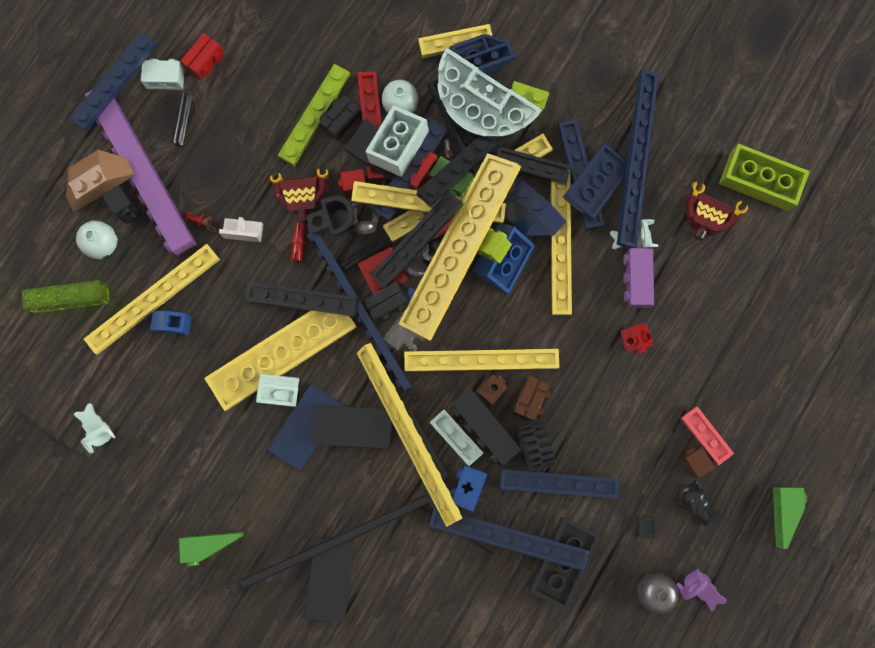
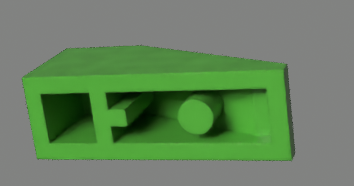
(788, 510)
(198, 548)

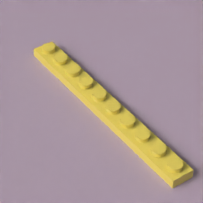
(406, 222)
(409, 435)

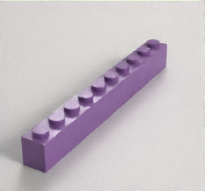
(145, 180)

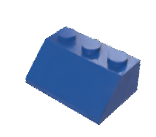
(506, 273)

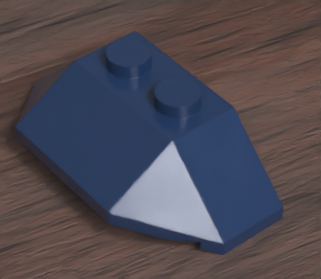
(485, 53)
(530, 211)

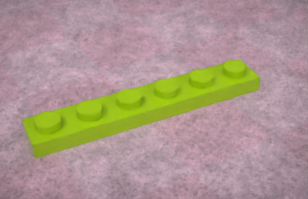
(310, 120)

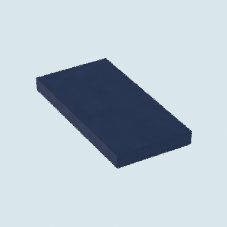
(596, 182)
(295, 437)

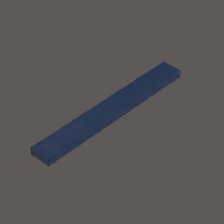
(514, 540)

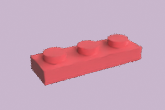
(707, 435)

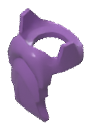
(700, 585)

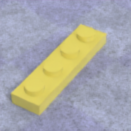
(437, 44)

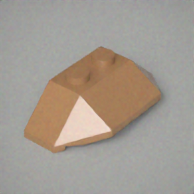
(95, 176)

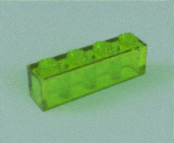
(65, 296)

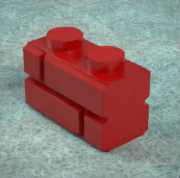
(202, 56)

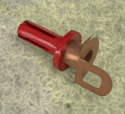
(202, 220)

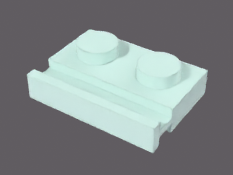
(277, 390)

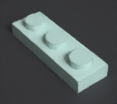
(456, 437)

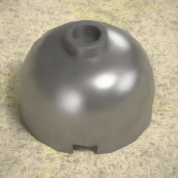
(657, 593)

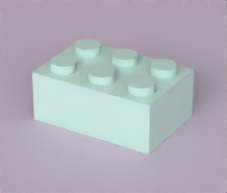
(397, 141)

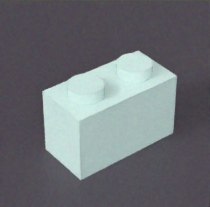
(162, 74)

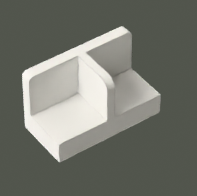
(242, 230)

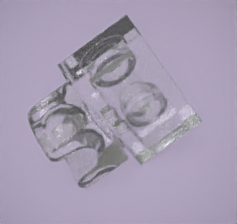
(400, 335)

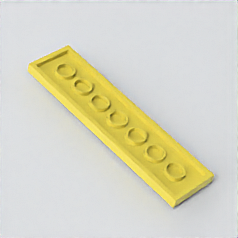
(277, 355)

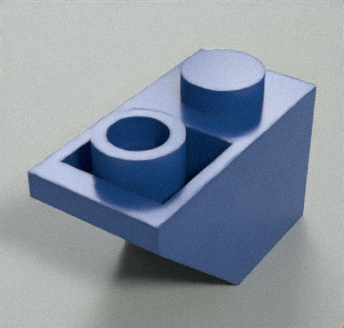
(171, 322)

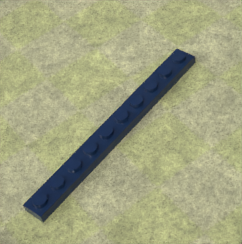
(637, 159)
(361, 315)

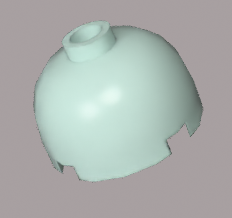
(400, 94)
(96, 239)

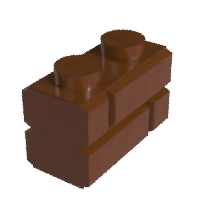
(531, 399)

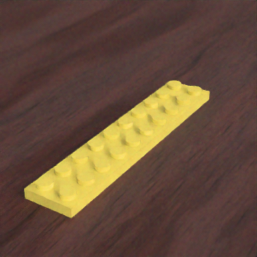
(459, 246)

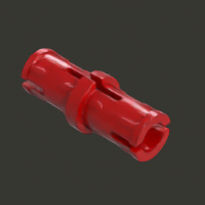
(298, 242)

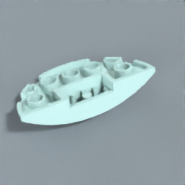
(479, 101)

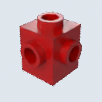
(637, 339)

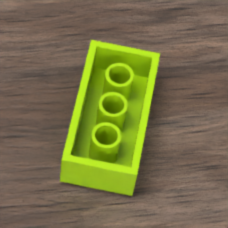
(764, 177)

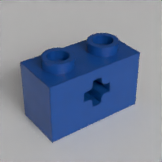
(469, 499)

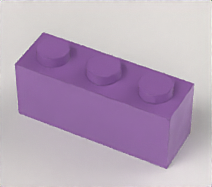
(639, 278)

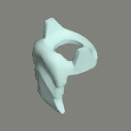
(644, 236)
(97, 430)

